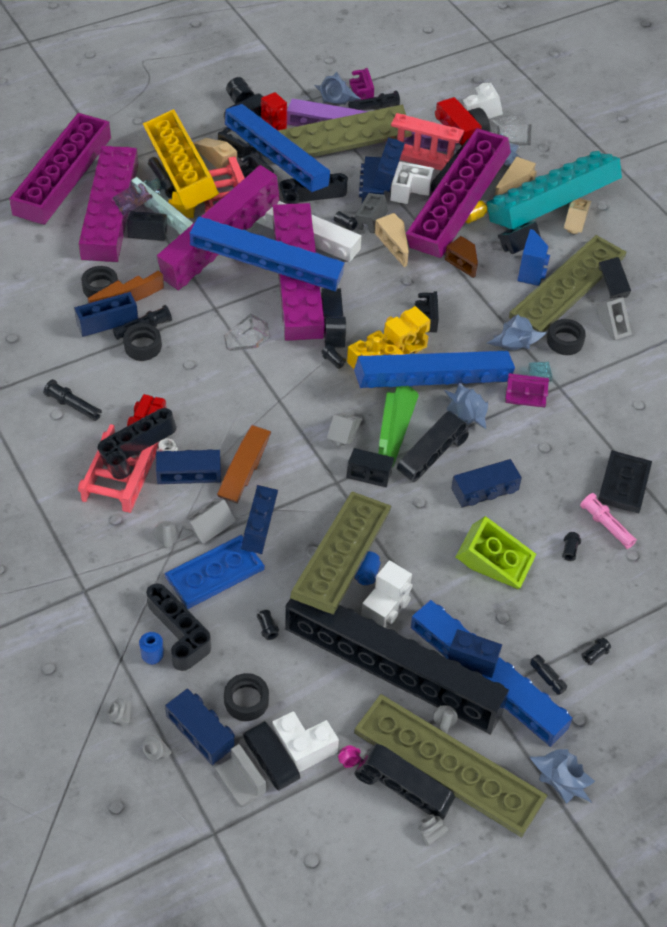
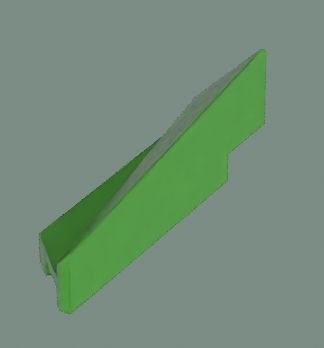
(396, 419)

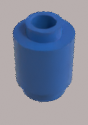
(369, 569)
(151, 648)

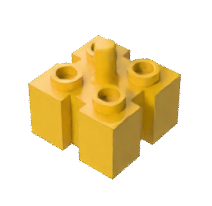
(408, 330)
(375, 344)

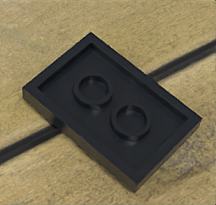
(625, 481)

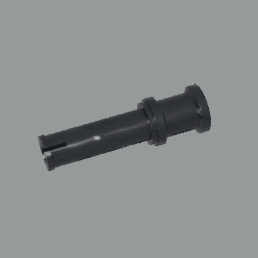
(381, 101)
(162, 175)
(152, 318)
(65, 396)

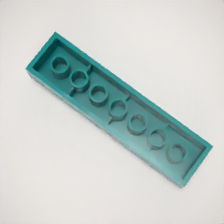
(554, 189)

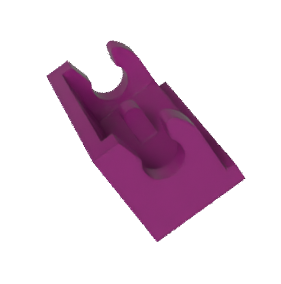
(363, 85)
(527, 390)

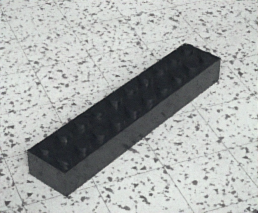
(400, 662)

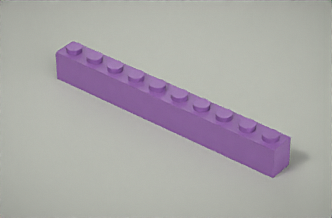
(307, 112)

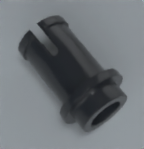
(348, 222)
(333, 356)
(571, 541)
(269, 629)
(600, 647)

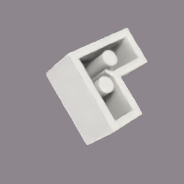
(485, 98)
(410, 179)
(389, 595)
(303, 745)

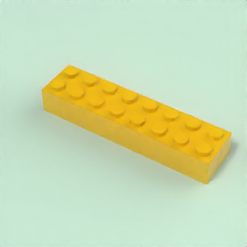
(180, 159)

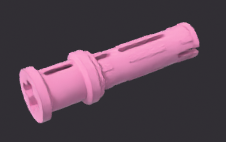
(601, 514)

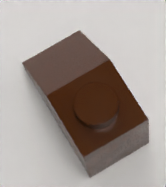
(462, 255)

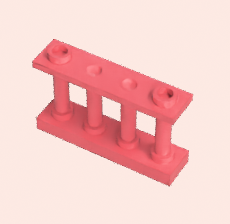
(421, 156)
(232, 170)
(134, 481)

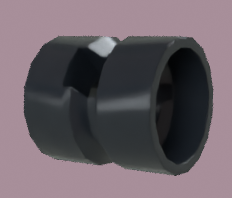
(238, 89)

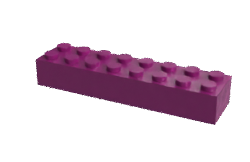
(60, 169)
(458, 193)
(238, 209)
(103, 221)
(299, 300)

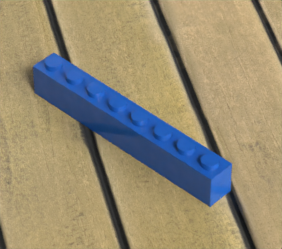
(277, 148)
(267, 253)
(433, 369)
(523, 701)

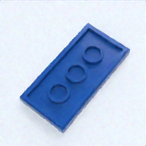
(213, 572)

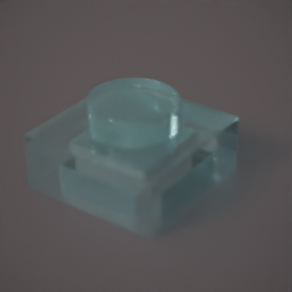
(540, 369)

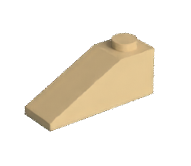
(215, 151)
(518, 173)
(577, 215)
(393, 235)

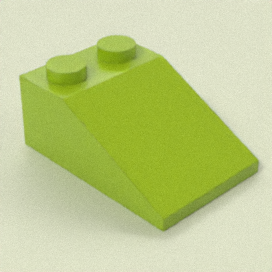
(495, 553)

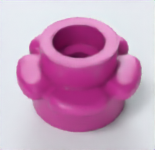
(349, 756)

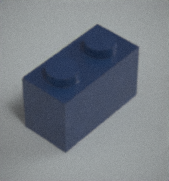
(475, 652)

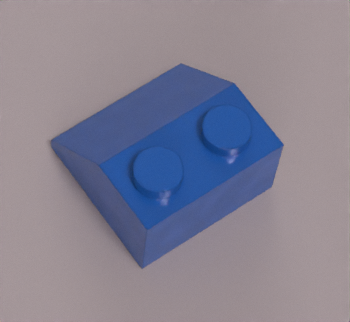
(534, 260)

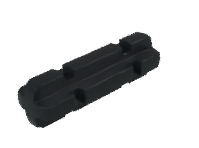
(548, 674)

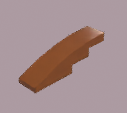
(138, 287)
(244, 463)

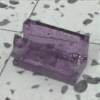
(131, 199)

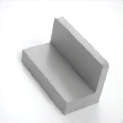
(210, 520)
(241, 777)

